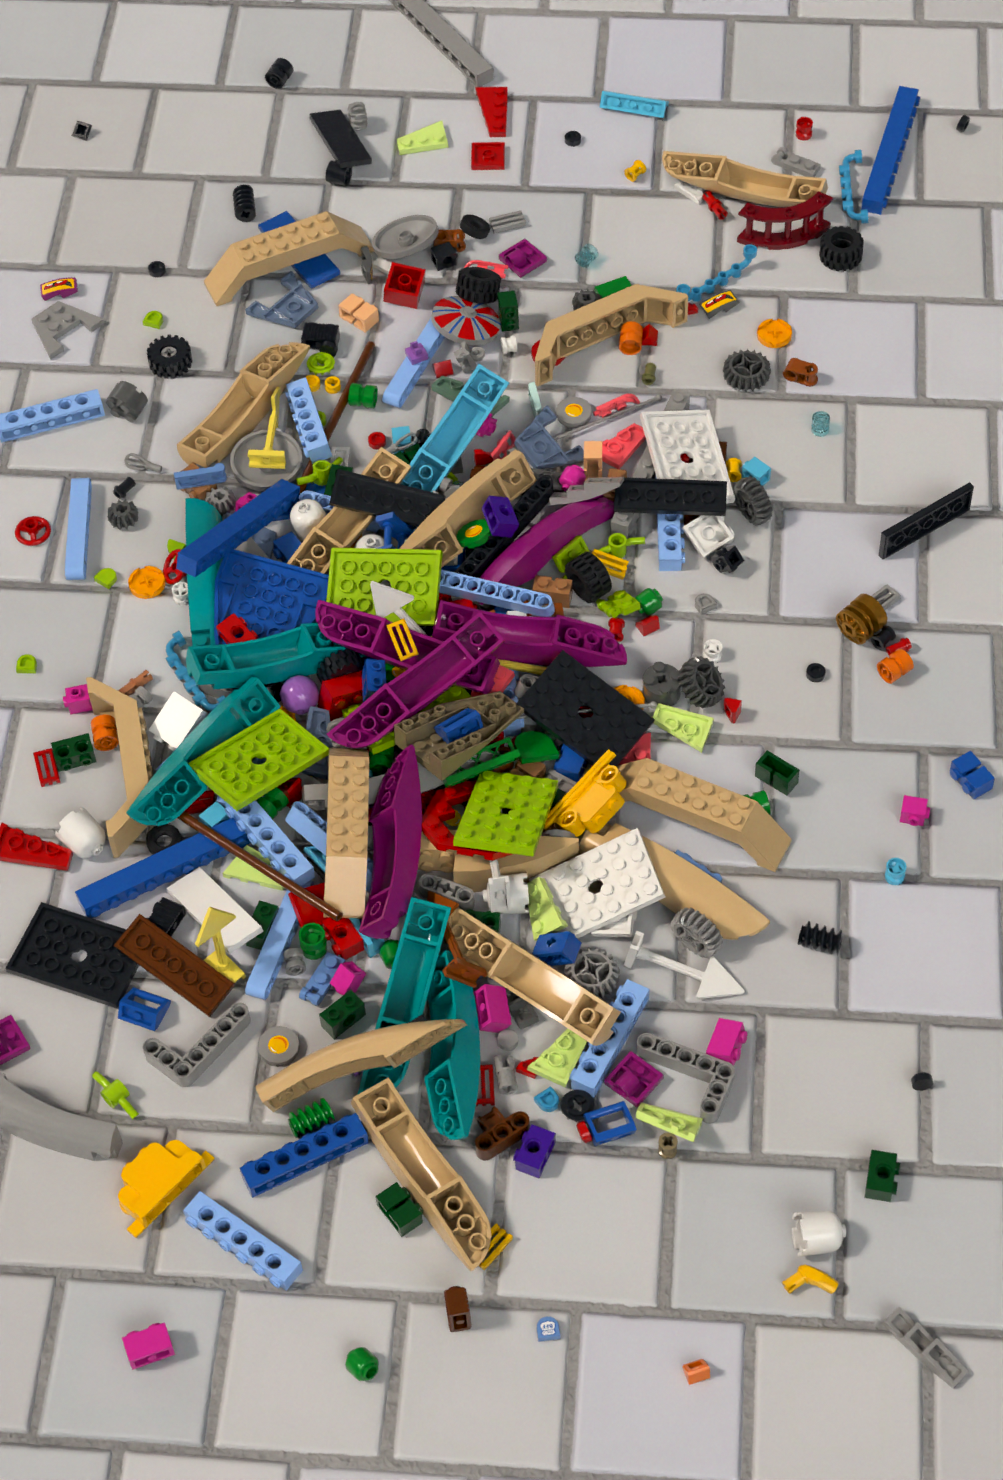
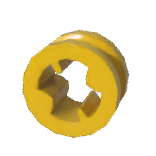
(332, 389)

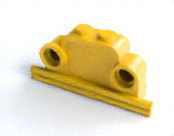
(590, 800)
(157, 1180)

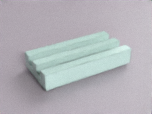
(534, 399)

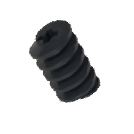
(244, 203)
(820, 937)

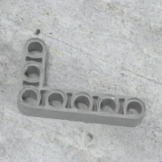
(200, 1049)
(692, 1068)

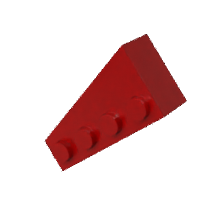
(340, 694)

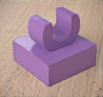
(416, 353)

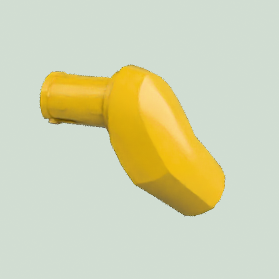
(812, 1276)

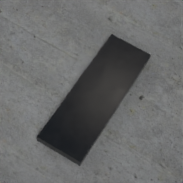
(340, 138)
(671, 496)
(380, 497)
(925, 521)

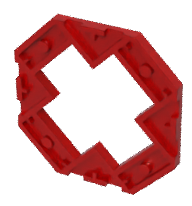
(441, 810)

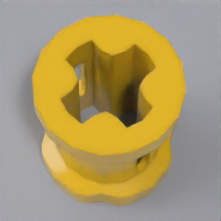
(635, 170)
(733, 468)

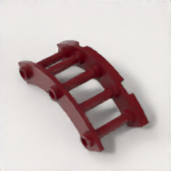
(788, 238)

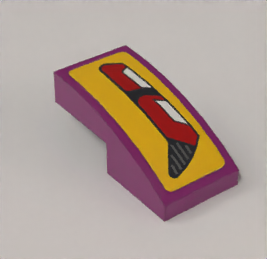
(62, 286)

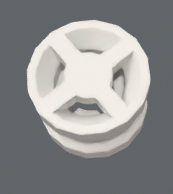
(508, 344)
(177, 591)
(712, 650)

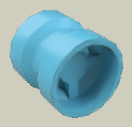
(895, 871)

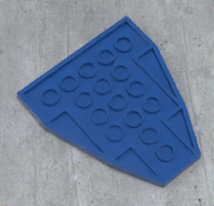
(266, 594)

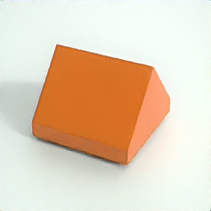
(696, 1371)

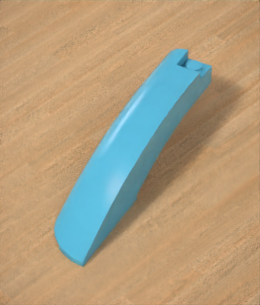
(455, 430)

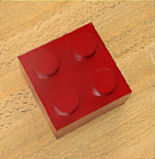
(404, 285)

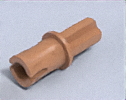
(140, 680)

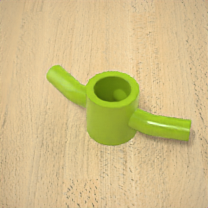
(320, 472)
(618, 544)
(115, 1094)

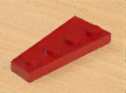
(494, 109)
(31, 850)

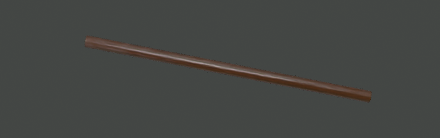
(329, 429)
(261, 866)

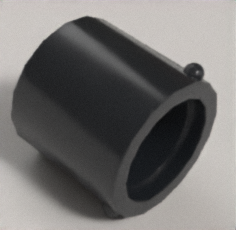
(338, 175)

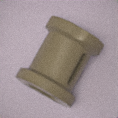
(665, 1141)

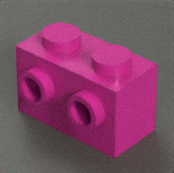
(492, 1008)
(727, 1040)
(148, 1345)

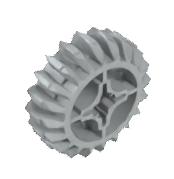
(696, 932)
(598, 964)

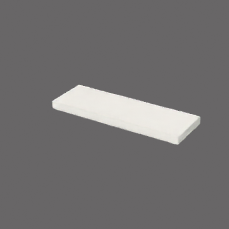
(199, 892)

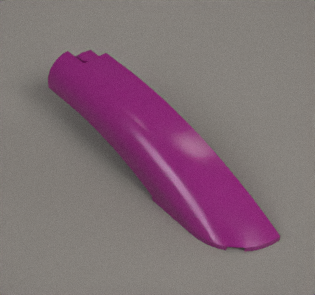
(543, 540)
(371, 637)
(537, 638)
(418, 685)
(396, 846)

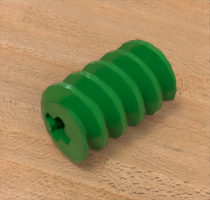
(310, 1116)

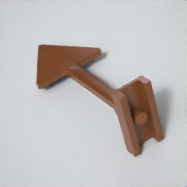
(459, 968)

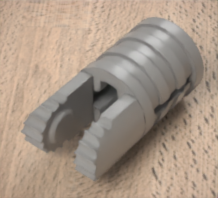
(505, 1075)

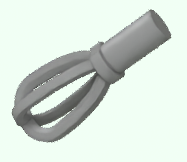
(394, 448)
(147, 465)

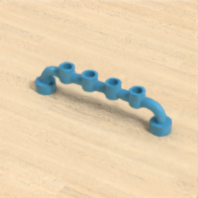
(845, 181)
(749, 253)
(181, 673)

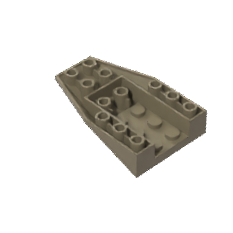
(434, 753)

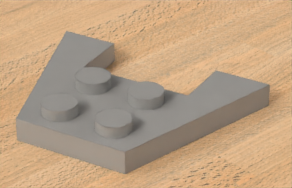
(58, 321)

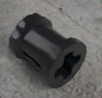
(883, 637)

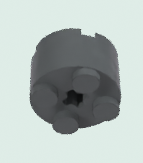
(126, 401)
(661, 684)

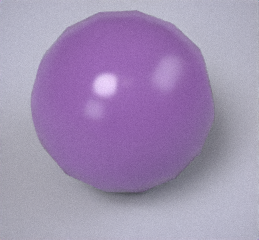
(299, 694)

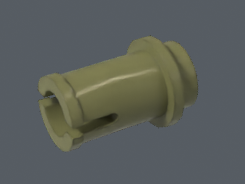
(649, 375)

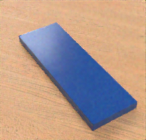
(312, 271)

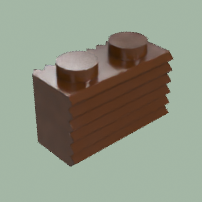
(457, 1309)

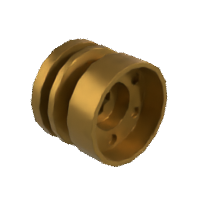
(861, 618)

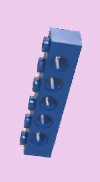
(298, 1165)

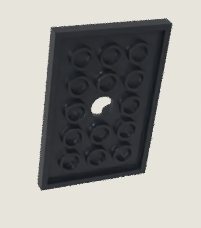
(568, 686)
(47, 952)

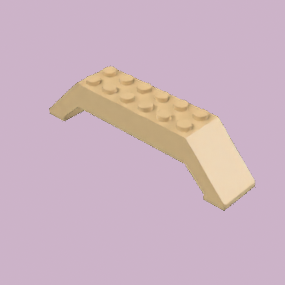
(282, 249)
(603, 320)
(134, 757)
(706, 808)
(347, 831)

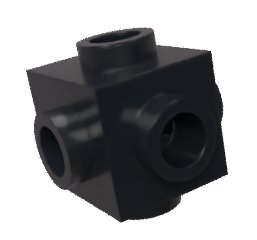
(727, 558)

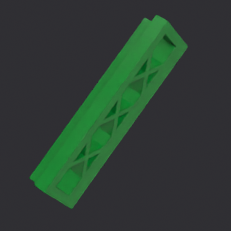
(489, 765)

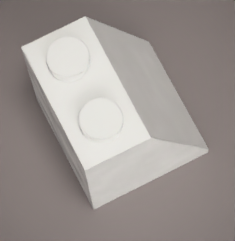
(176, 721)

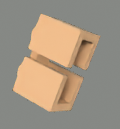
(356, 308)
(593, 459)

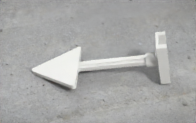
(390, 600)
(498, 888)
(714, 981)

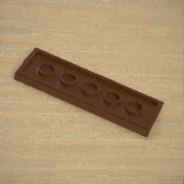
(174, 965)

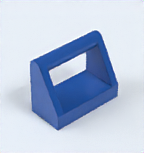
(459, 725)
(142, 1014)
(612, 1134)

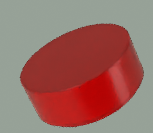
(376, 440)
(584, 1132)

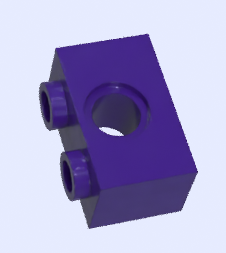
(500, 516)
(534, 1163)

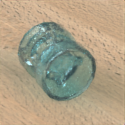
(586, 256)
(820, 423)

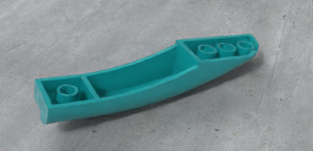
(454, 1061)

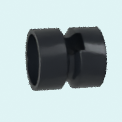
(279, 73)

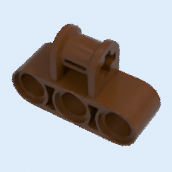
(495, 1124)

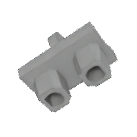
(468, 358)

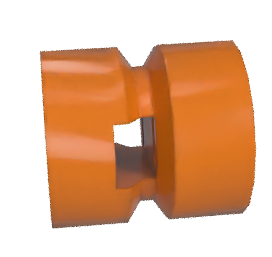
(630, 338)
(896, 665)
(104, 732)

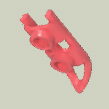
(498, 268)
(618, 403)
(503, 446)

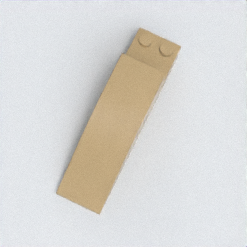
(476, 870)

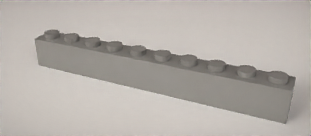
(446, 40)
(625, 522)

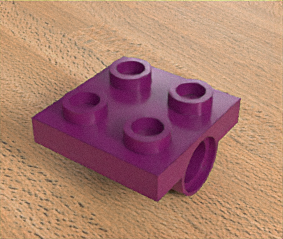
(522, 258)
(11, 1040)
(633, 1079)

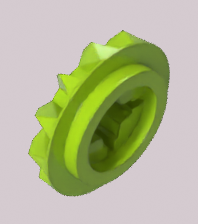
(322, 358)

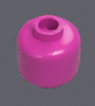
(572, 476)

